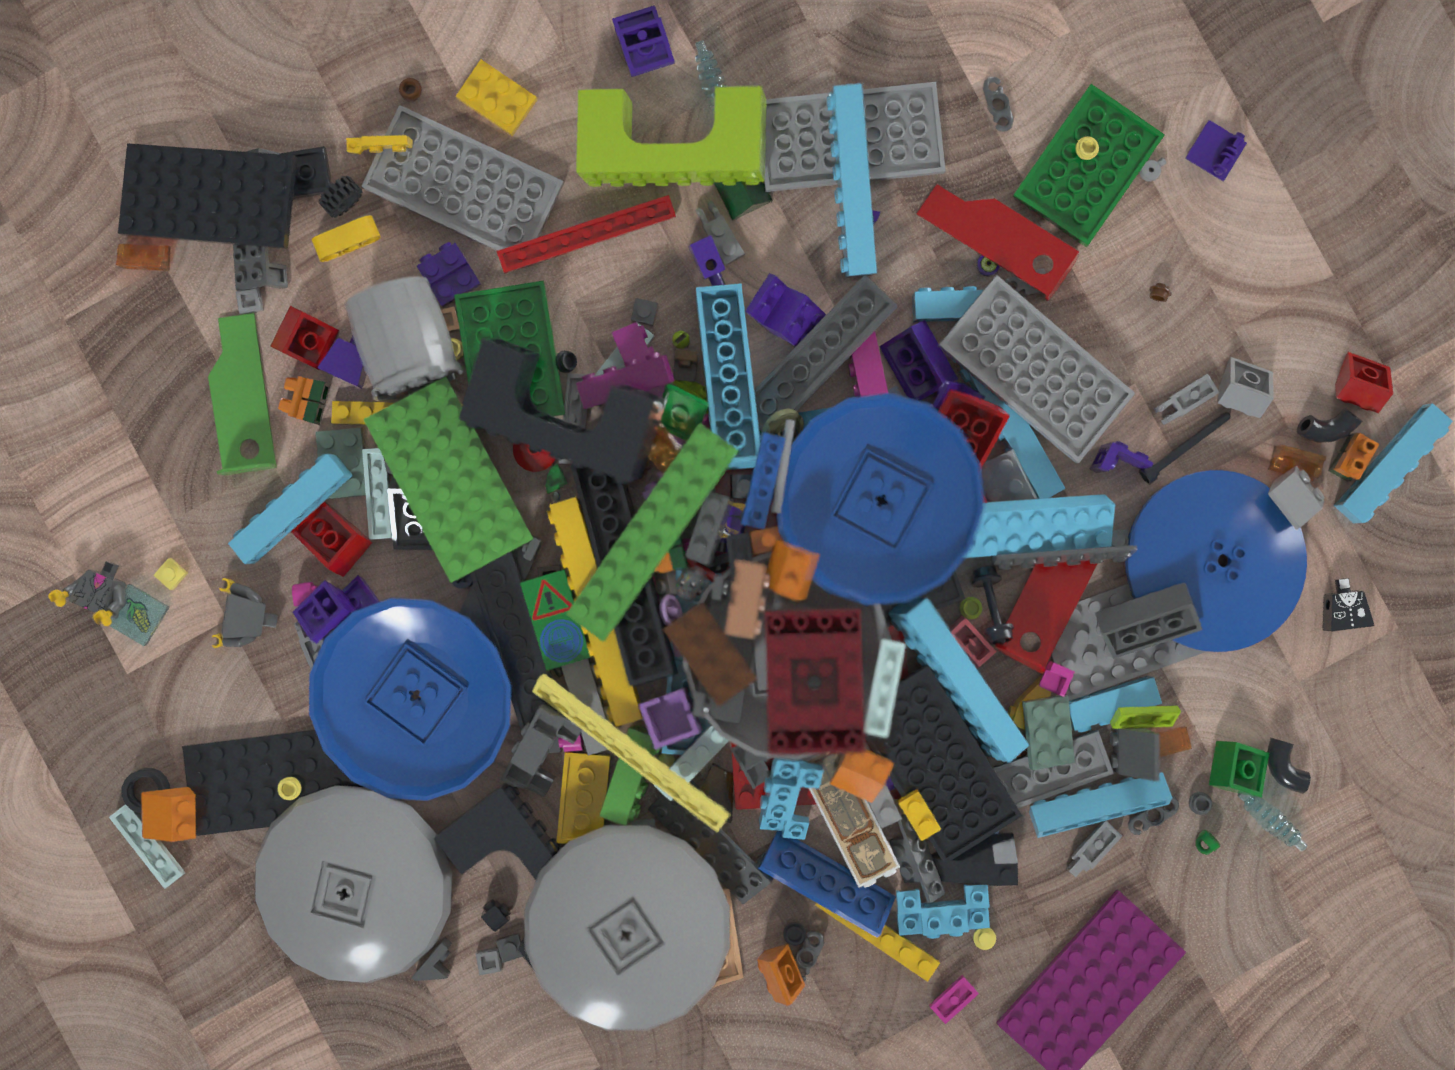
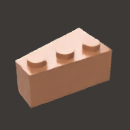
(747, 600)

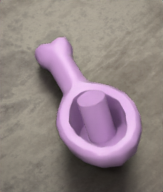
(669, 612)

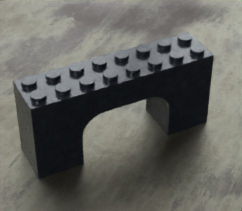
(502, 404)
(499, 824)

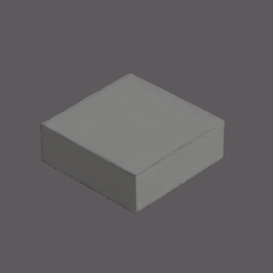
(249, 301)
(489, 961)

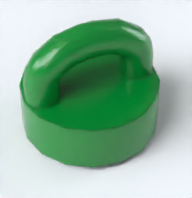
(1212, 843)

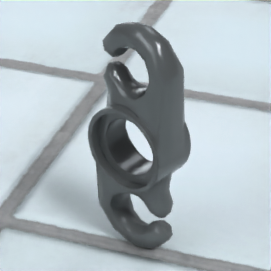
(998, 94)
(1164, 814)
(814, 949)

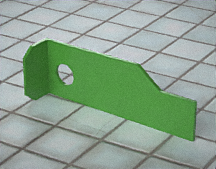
(240, 397)

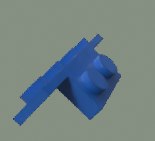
(763, 480)

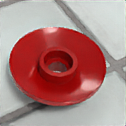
(531, 461)

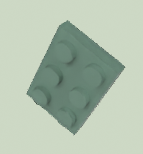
(348, 447)
(1048, 732)

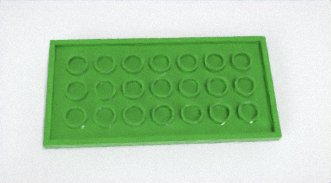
(448, 480)

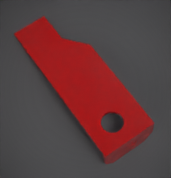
(1001, 237)
(1045, 610)

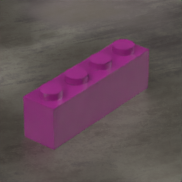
(642, 375)

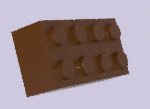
(710, 654)

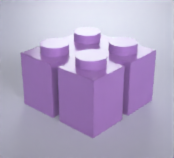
(670, 718)

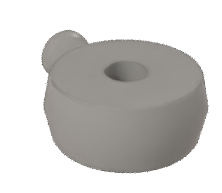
(1155, 167)

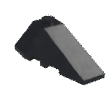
(987, 863)

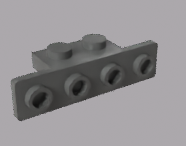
(916, 861)

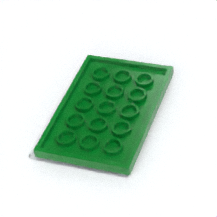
(1080, 192)
(522, 318)

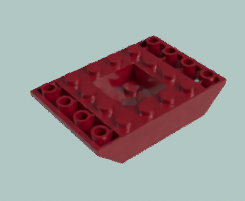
(819, 645)

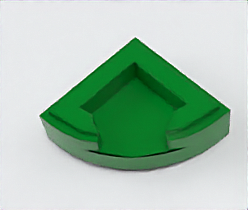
(555, 479)

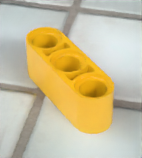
(346, 238)

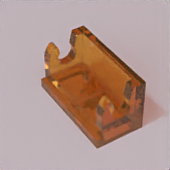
(143, 257)
(664, 449)
(1287, 457)

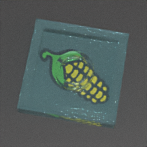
(139, 616)

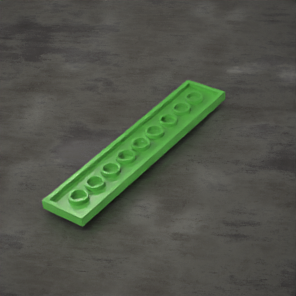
(652, 532)

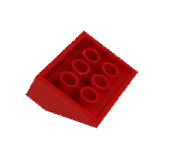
(977, 419)

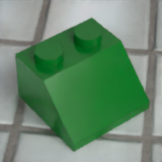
(1239, 768)

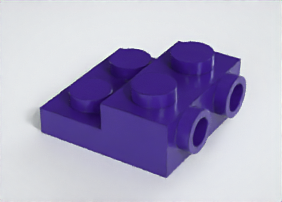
(448, 273)

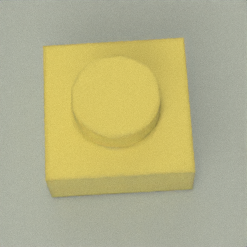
(170, 574)

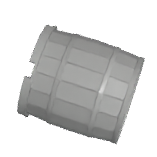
(401, 337)

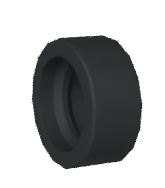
(127, 788)

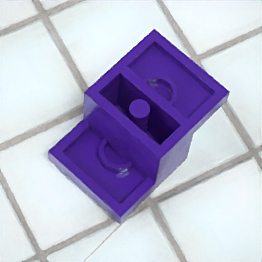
(643, 41)
(784, 311)
(331, 606)

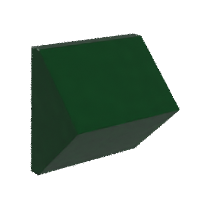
(742, 198)

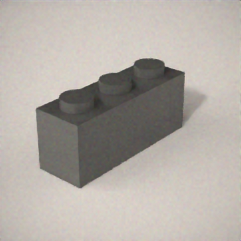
(709, 528)

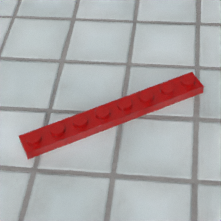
(586, 234)

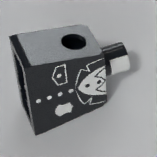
(1345, 608)

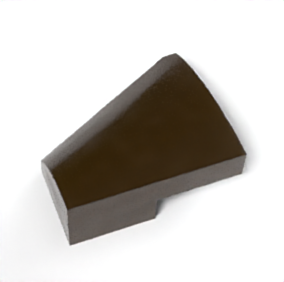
(719, 788)

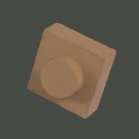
(451, 319)

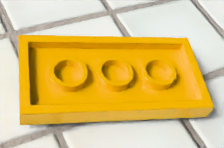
(582, 794)

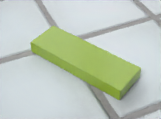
(1145, 717)

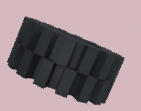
(340, 196)

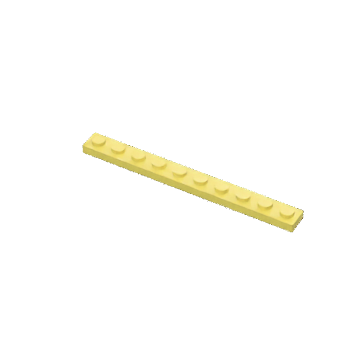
(630, 752)

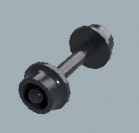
(986, 578)

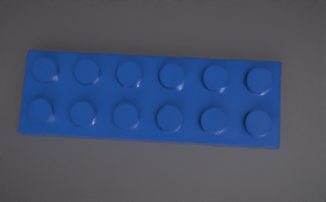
(827, 883)

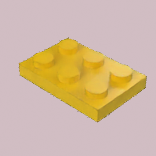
(496, 97)

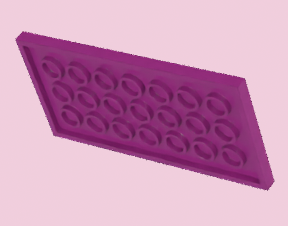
(1091, 986)

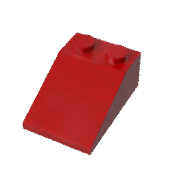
(332, 539)

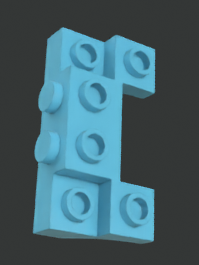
(782, 793)
(943, 917)

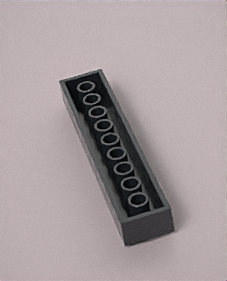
(640, 632)

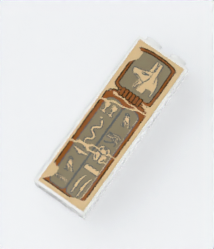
(853, 826)

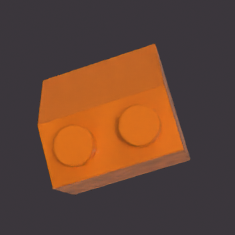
(791, 570)
(862, 774)
(169, 814)
(781, 974)

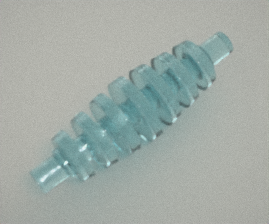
(709, 72)
(1273, 821)

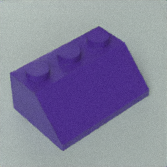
(918, 361)

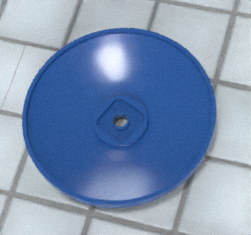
(1187, 530)

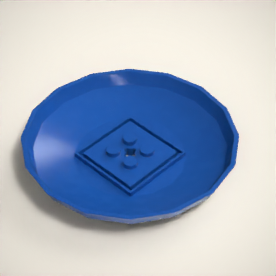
(874, 450)
(367, 707)

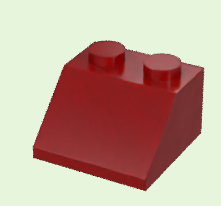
(304, 337)
(1364, 383)

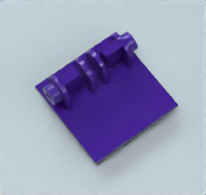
(1216, 150)

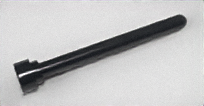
(1150, 474)

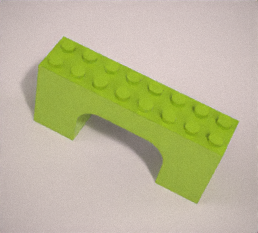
(727, 155)

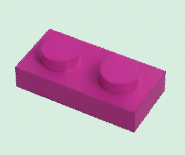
(953, 999)

